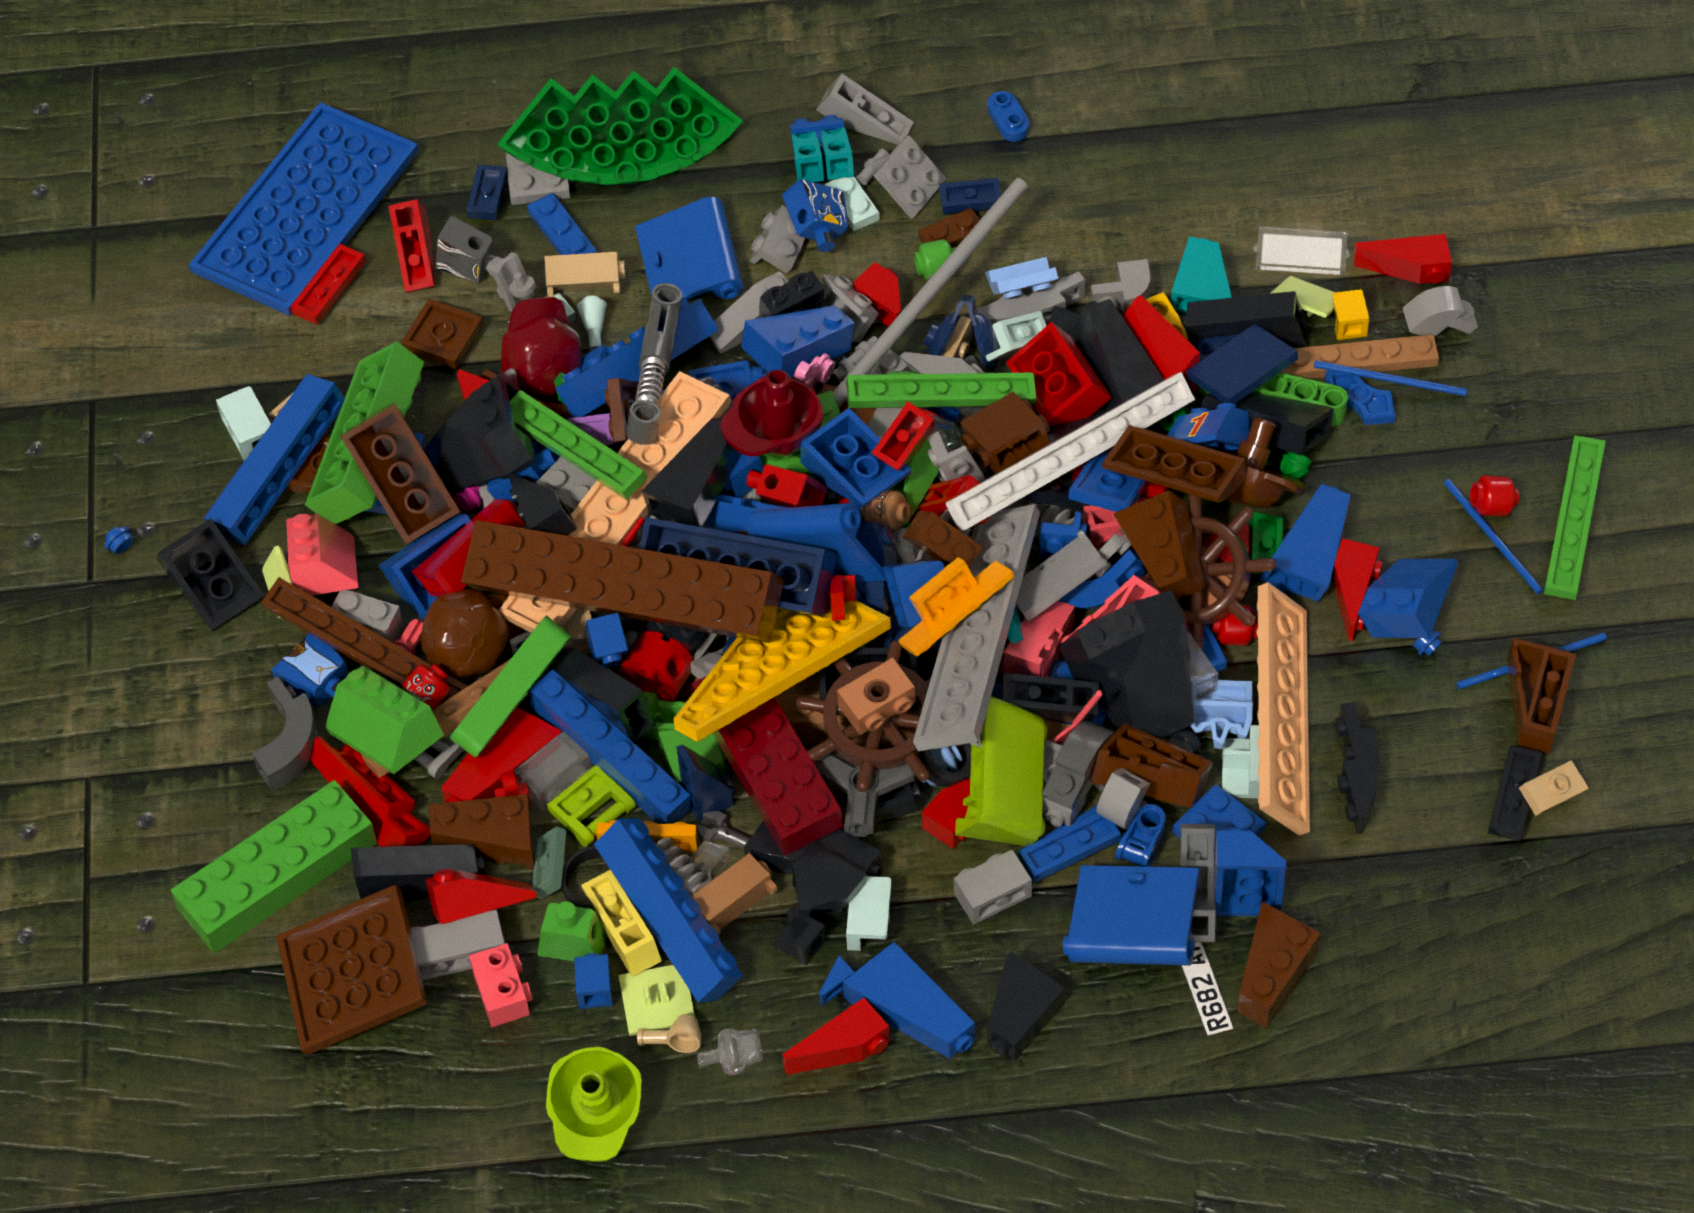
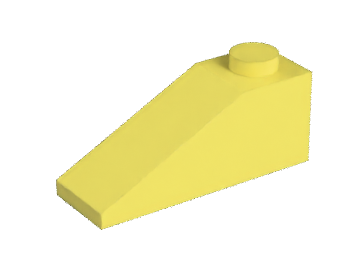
(622, 923)

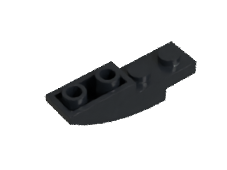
(1359, 766)

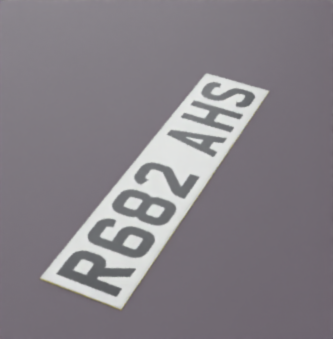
(1206, 993)

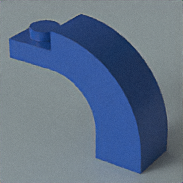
(1092, 593)

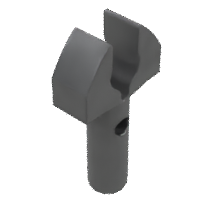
(721, 832)

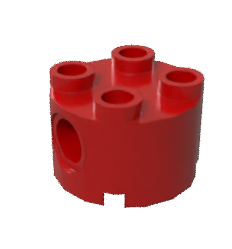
(657, 665)

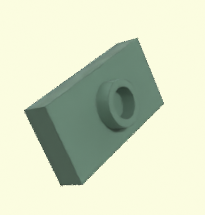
(549, 862)

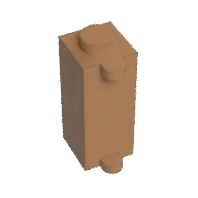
(734, 891)

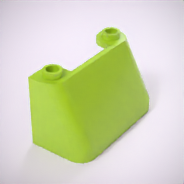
(1006, 778)

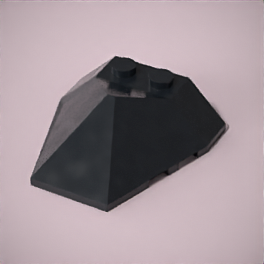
(481, 438)
(1139, 664)

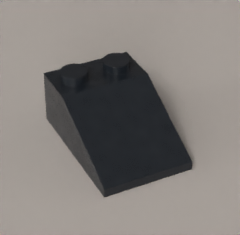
(209, 575)

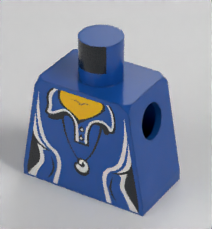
(817, 212)

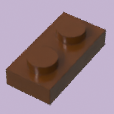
(952, 229)

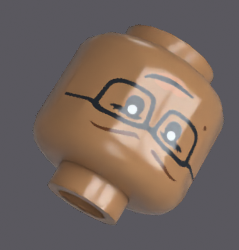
(887, 509)

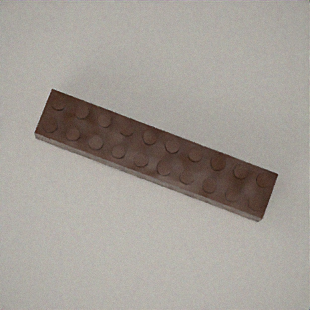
(623, 581)

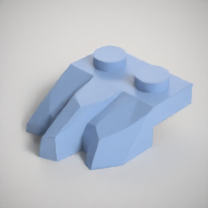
(1012, 278)
(1225, 711)

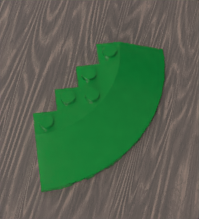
(621, 133)

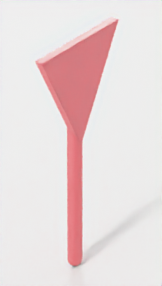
(1064, 735)

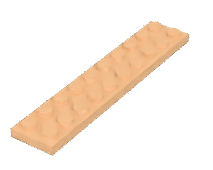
(609, 517)

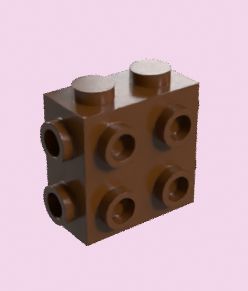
(1005, 432)

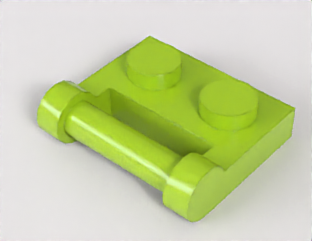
(584, 798)

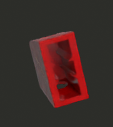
(786, 487)

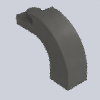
(291, 751)
(1075, 763)
(1197, 851)

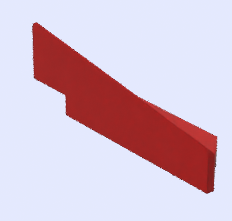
(378, 798)

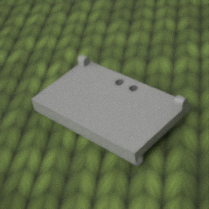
(1058, 576)

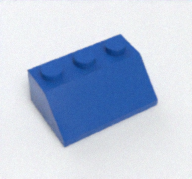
(400, 566)
(1246, 874)

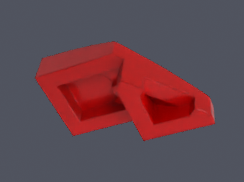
(841, 590)

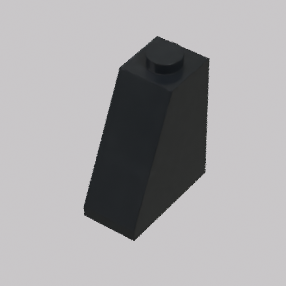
(1021, 1007)

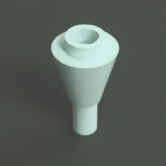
(592, 313)

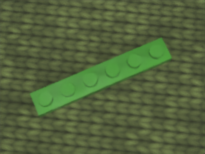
(937, 389)
(576, 446)
(1574, 517)

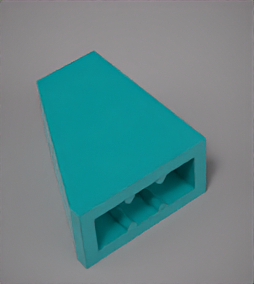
(1200, 275)

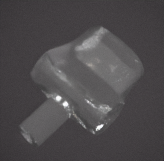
(734, 1051)

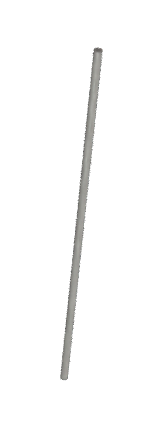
(913, 309)

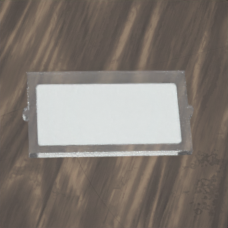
(1301, 250)

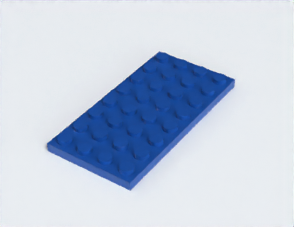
(303, 207)

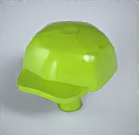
(593, 1103)

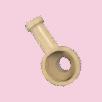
(682, 1036)

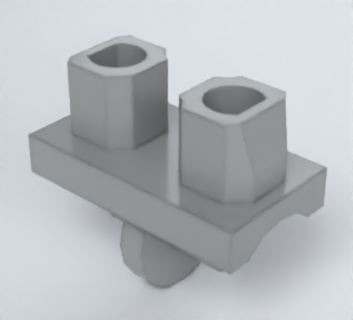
(511, 280)

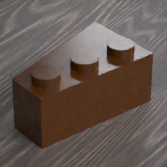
(1164, 541)
(1275, 964)

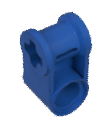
(1142, 842)

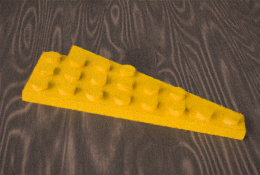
(759, 670)

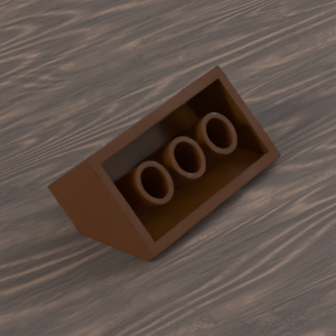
(400, 472)

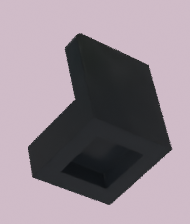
(801, 937)

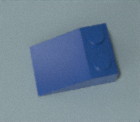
(843, 460)
(1407, 598)

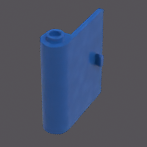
(692, 249)
(822, 527)
(1133, 916)

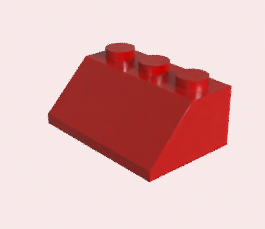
(1161, 341)
(1062, 377)

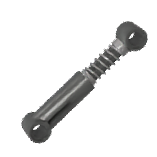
(654, 363)

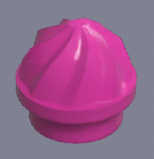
(469, 498)

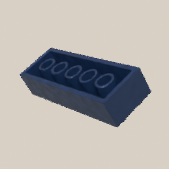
(805, 569)

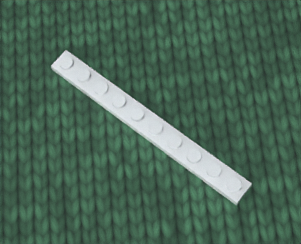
(1068, 452)

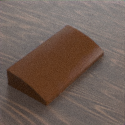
(1176, 464)

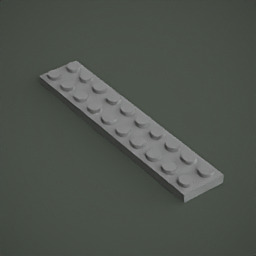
(974, 648)

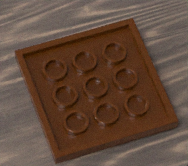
(351, 970)

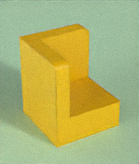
(1351, 314)

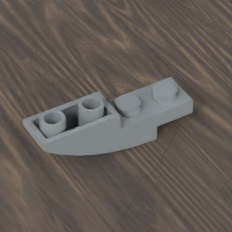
(1061, 294)

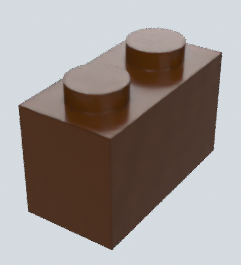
(940, 539)

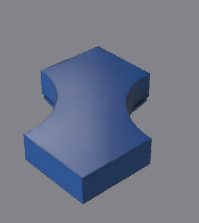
(1371, 404)

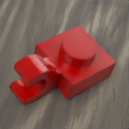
(510, 786)

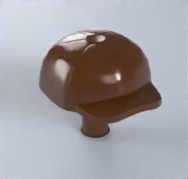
(1261, 485)
(467, 633)

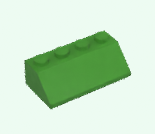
(381, 720)

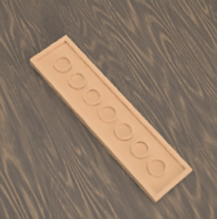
(1283, 709)

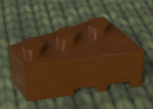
(1538, 691)
(1171, 771)
(495, 826)

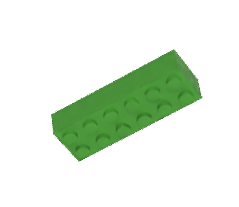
(378, 380)
(273, 866)

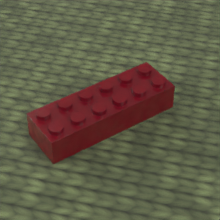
(779, 776)

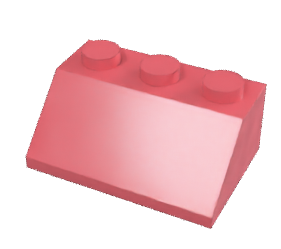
(320, 555)

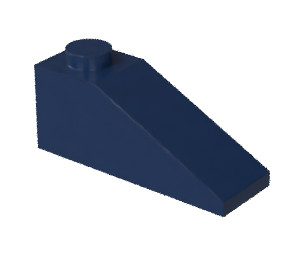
(879, 543)
(704, 783)

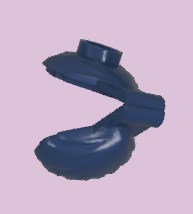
(984, 332)

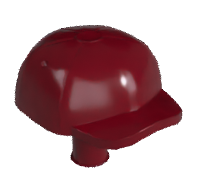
(540, 345)
(772, 416)

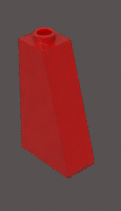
(444, 568)
(510, 747)

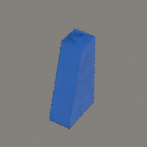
(1311, 546)
(911, 1002)

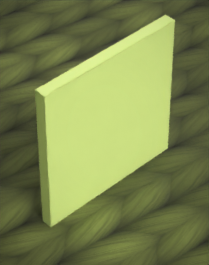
(1310, 296)
(654, 998)

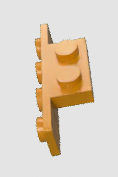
(949, 600)

